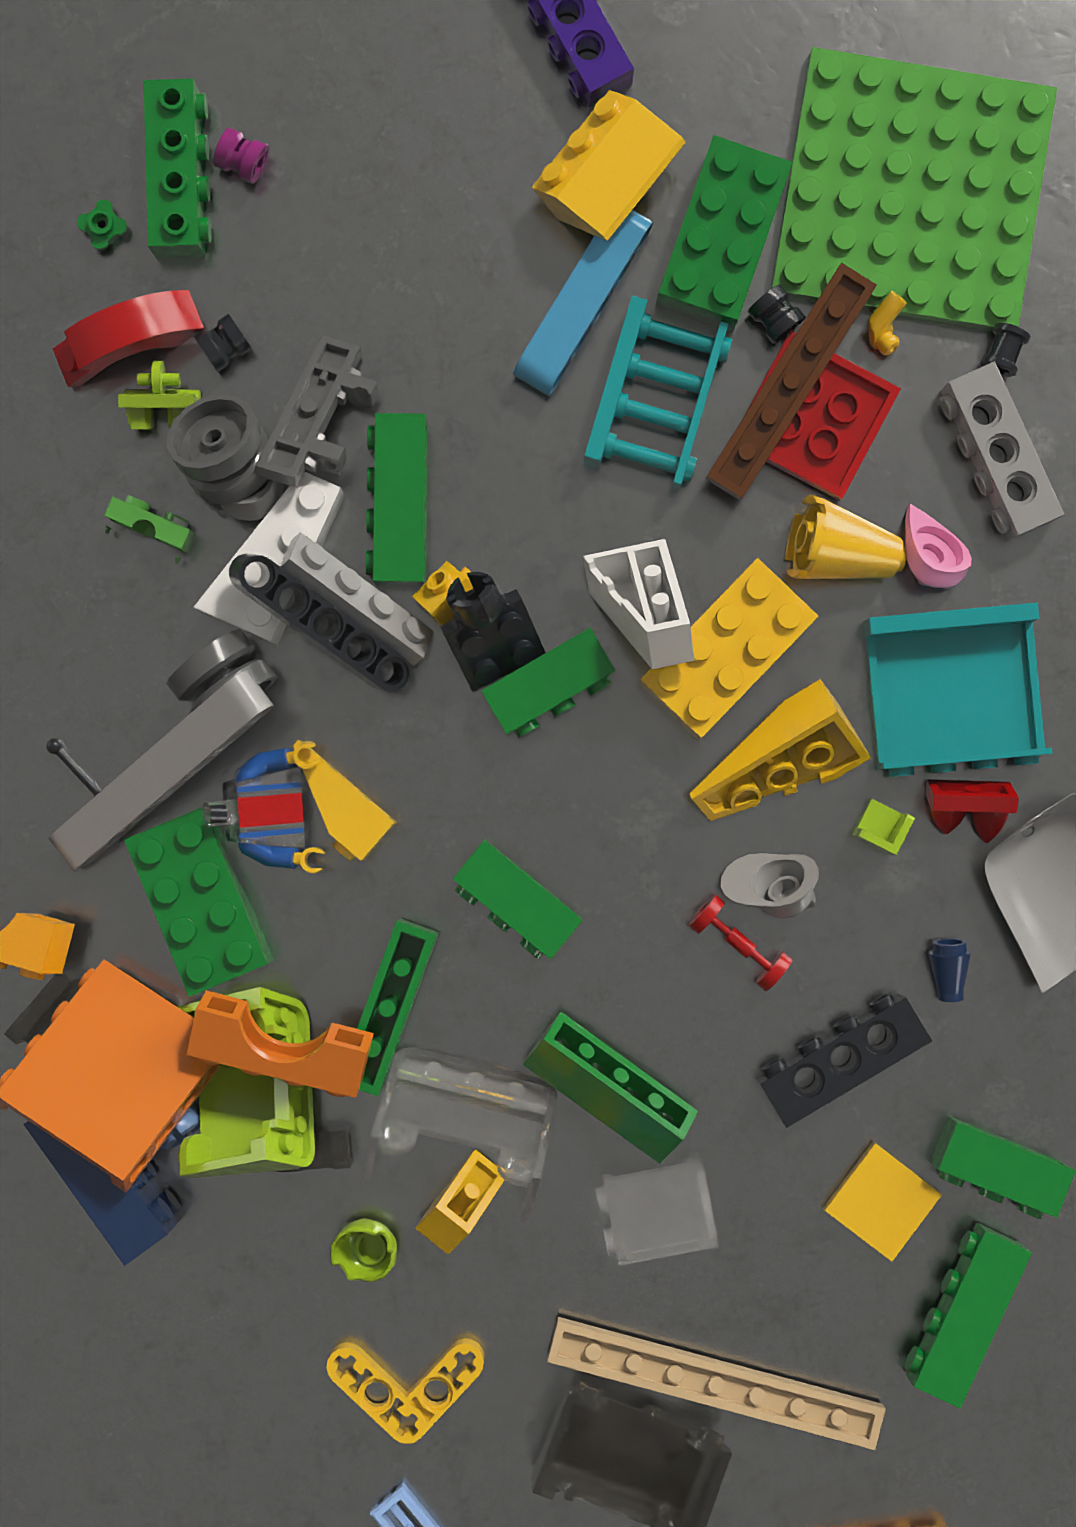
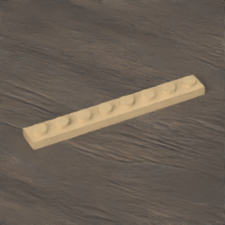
(716, 1383)

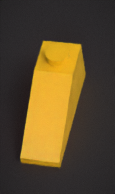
(345, 810)

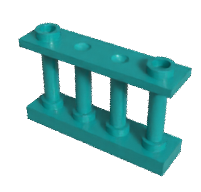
(628, 364)

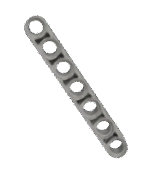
(161, 770)

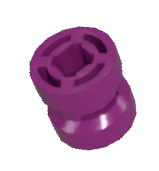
(240, 155)

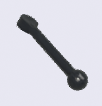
(55, 746)

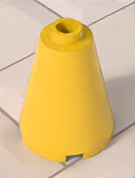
(840, 545)

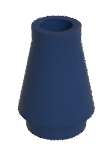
(950, 967)

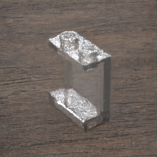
(658, 1212)

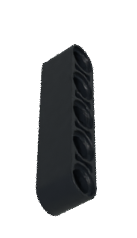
(302, 616)

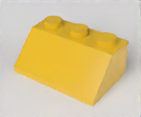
(607, 165)

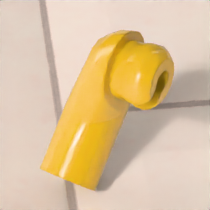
(880, 324)

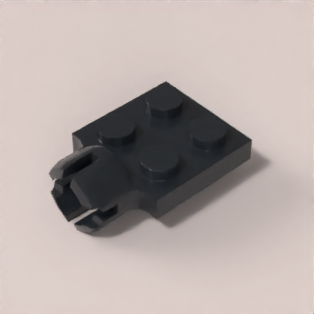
(489, 630)

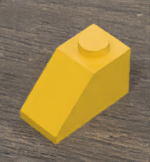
(461, 1202)

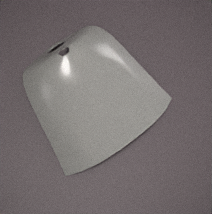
(1037, 890)

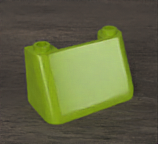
(253, 1119)

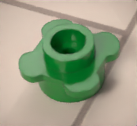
(104, 236)

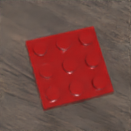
(833, 425)

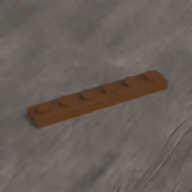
(791, 381)

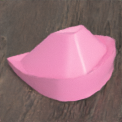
(933, 551)

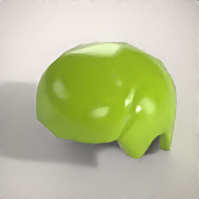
(364, 1250)

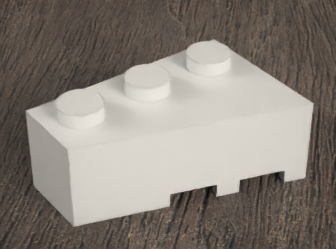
(643, 600)

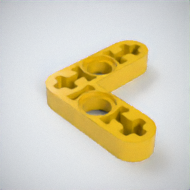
(414, 1400)

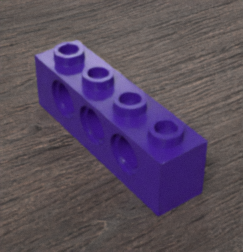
(592, 77)

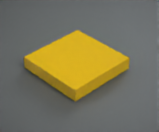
(882, 1201)

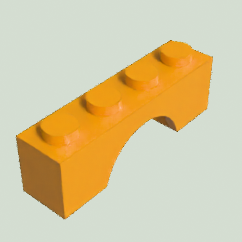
(35, 944)

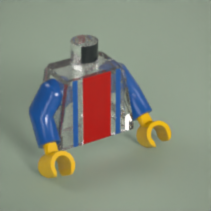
(266, 809)

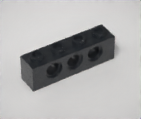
(903, 1038)

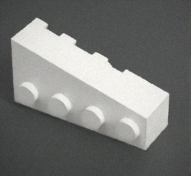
(302, 509)

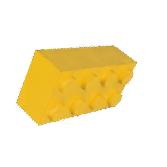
(731, 649)

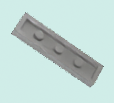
(356, 598)

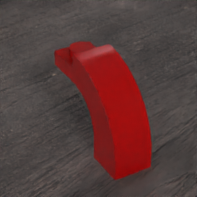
(126, 329)

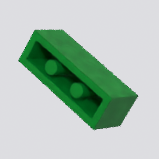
(550, 683)
(516, 901)
(1002, 1169)

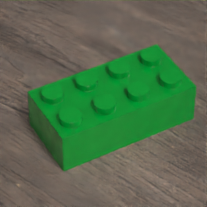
(723, 233)
(198, 901)

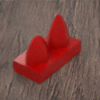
(986, 800)

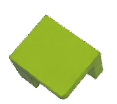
(882, 827)

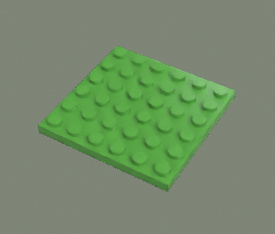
(916, 186)

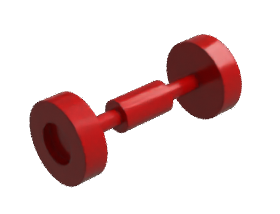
(772, 970)

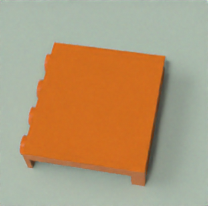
(109, 1074)

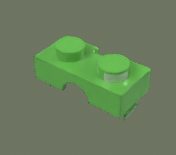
(136, 516)

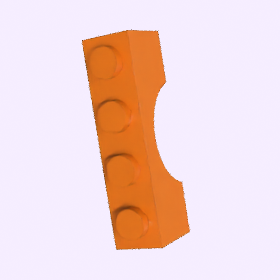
(229, 1036)

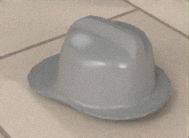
(772, 881)

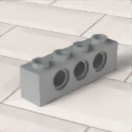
(1005, 428)

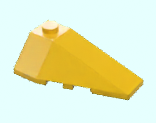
(792, 746)

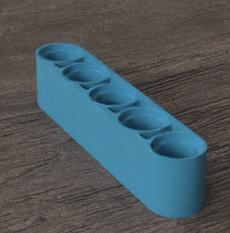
(580, 304)

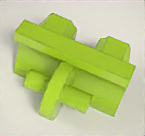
(141, 402)

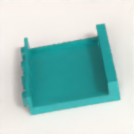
(954, 688)

